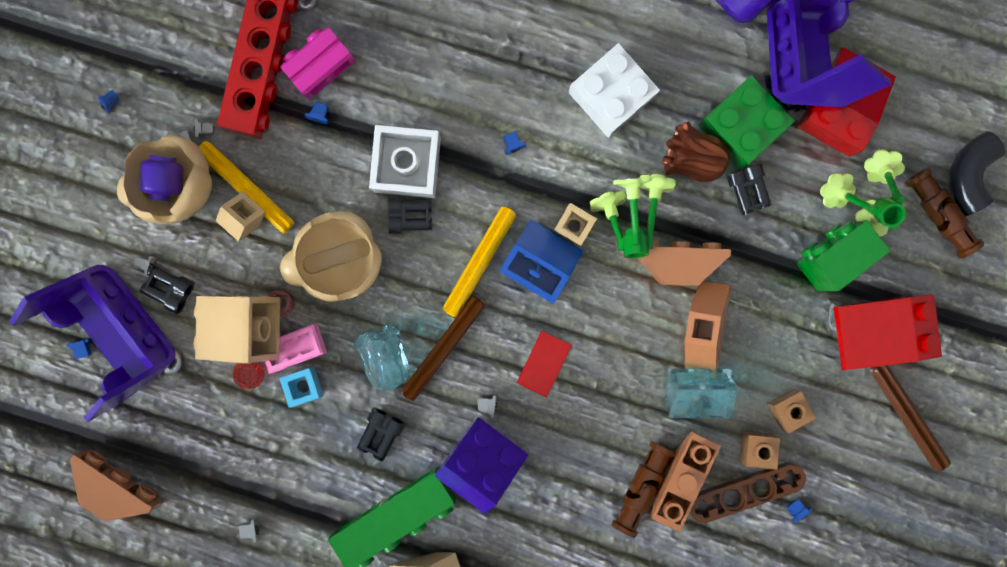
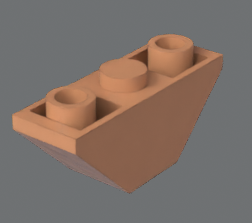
(683, 265)
(706, 326)
(683, 480)
(109, 490)

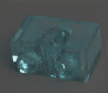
(700, 393)

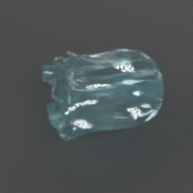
(383, 357)

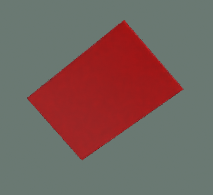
(543, 364)

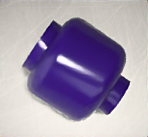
(161, 178)

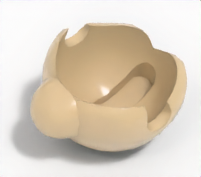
(196, 181)
(333, 257)

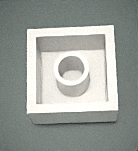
(613, 90)
(405, 161)

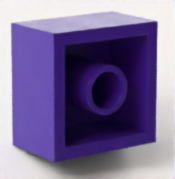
(481, 465)

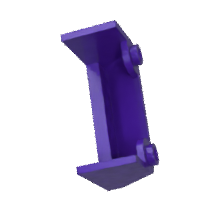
(802, 56)
(112, 321)

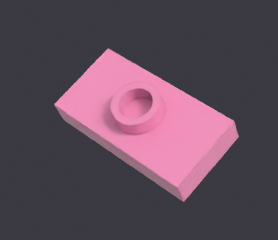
(298, 348)

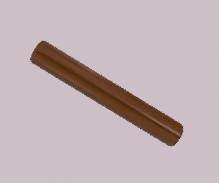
(442, 348)
(910, 417)

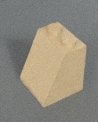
(237, 329)

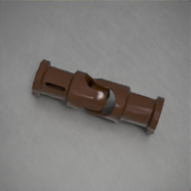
(948, 216)
(640, 493)

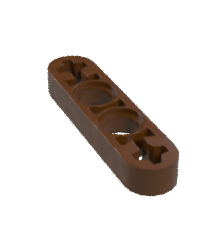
(747, 498)

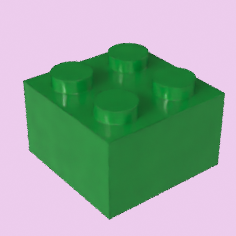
(747, 122)
(842, 255)

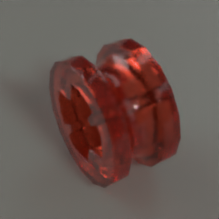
(285, 311)

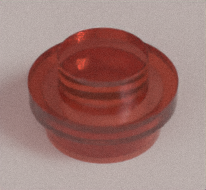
(248, 375)

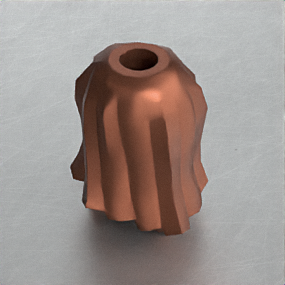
(696, 154)

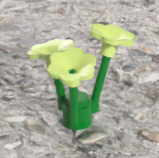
(881, 213)
(635, 242)

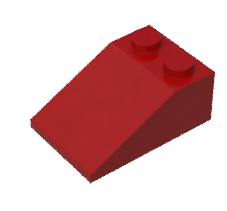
(849, 126)
(887, 332)

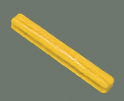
(242, 183)
(479, 261)

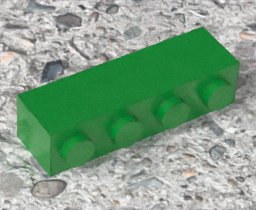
(391, 520)

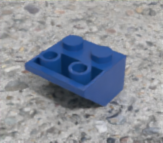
(541, 261)

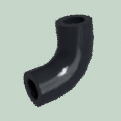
(968, 172)

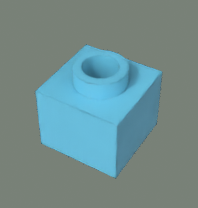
(292, 389)

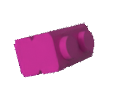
(317, 62)

